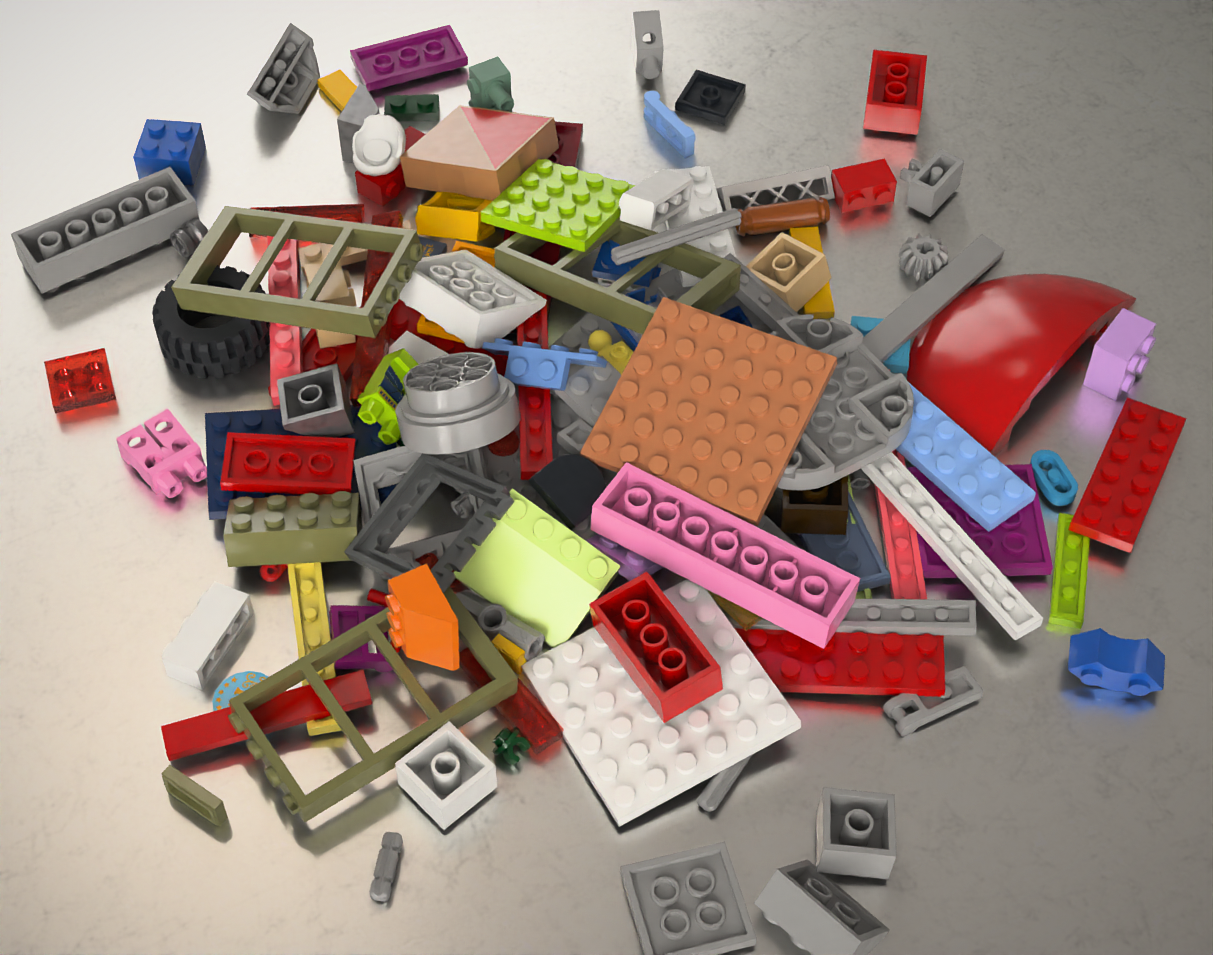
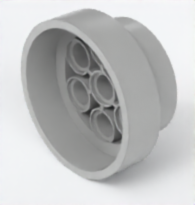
(456, 404)

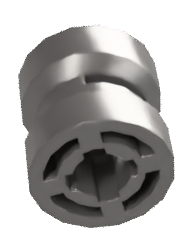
(188, 238)

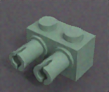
(490, 85)

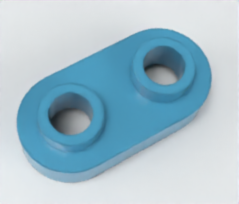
(1056, 479)

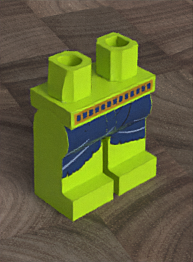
(384, 393)

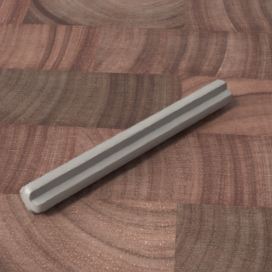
(675, 236)

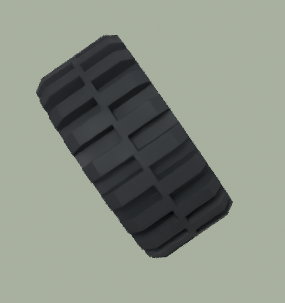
(213, 349)

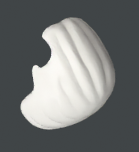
(378, 145)

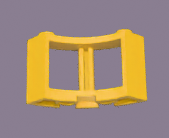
(453, 217)

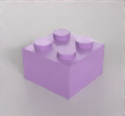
(1120, 354)

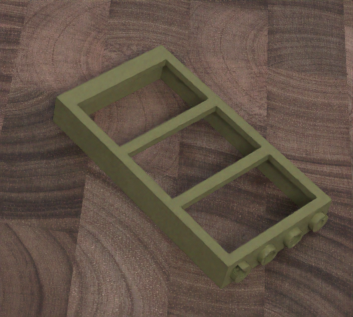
(718, 276)
(195, 294)
(375, 764)

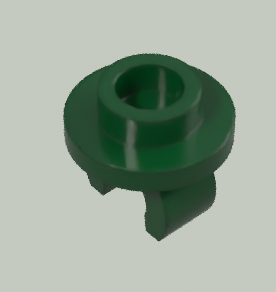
(506, 740)

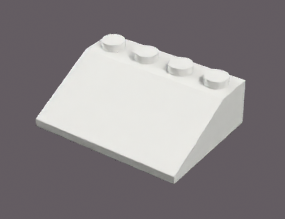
(469, 297)

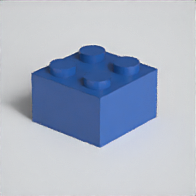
(170, 145)

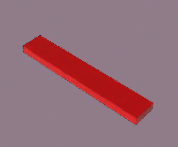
(281, 712)

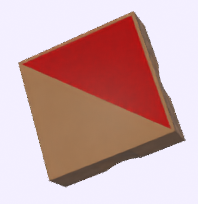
(478, 151)

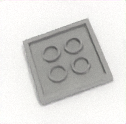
(688, 903)

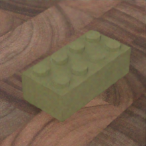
(291, 528)

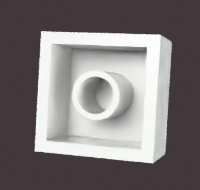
(446, 775)

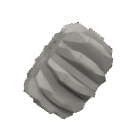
(922, 257)

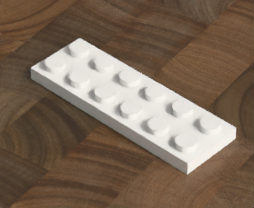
(703, 204)

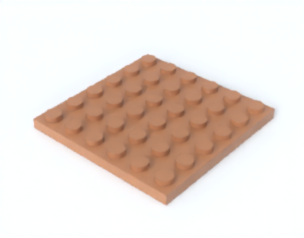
(711, 408)

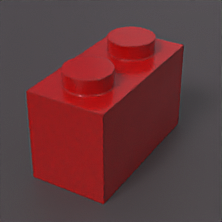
(863, 185)

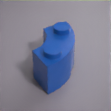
(1116, 662)

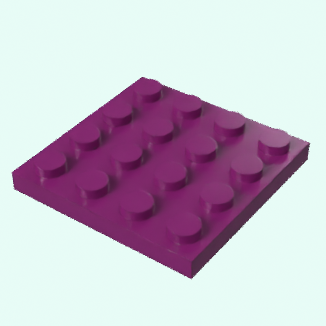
(1014, 546)

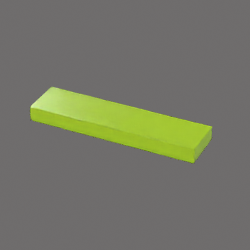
(1068, 575)

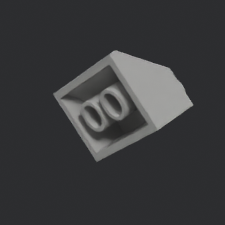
(818, 912)

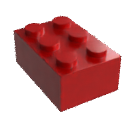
(895, 92)

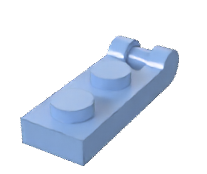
(668, 124)

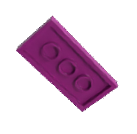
(408, 57)

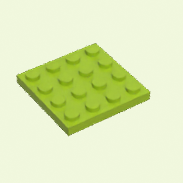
(558, 205)

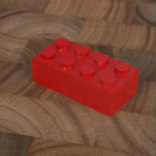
(656, 646)

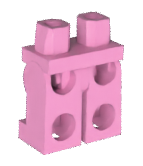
(163, 455)

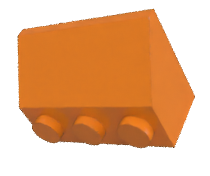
(422, 619)

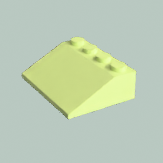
(538, 571)

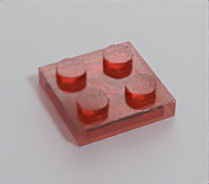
(80, 380)

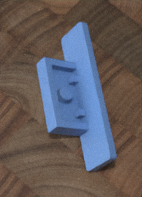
(539, 367)

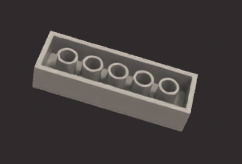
(104, 229)

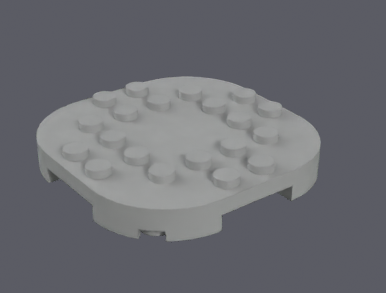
(859, 413)

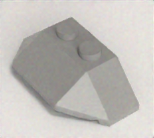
(286, 73)

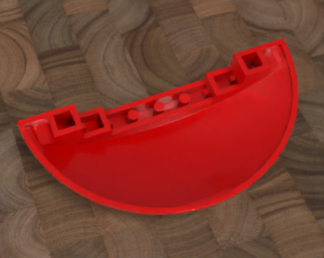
(1003, 345)

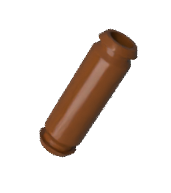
(783, 216)

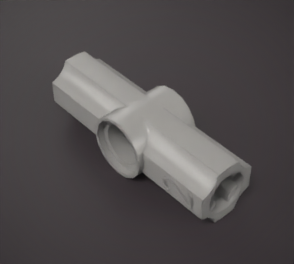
(511, 628)

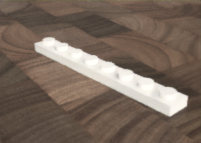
(954, 546)

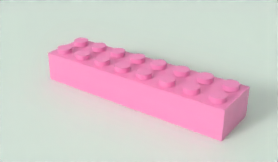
(725, 554)

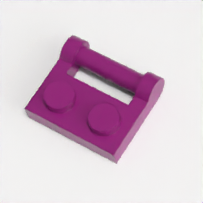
(343, 619)

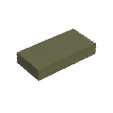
(194, 795)

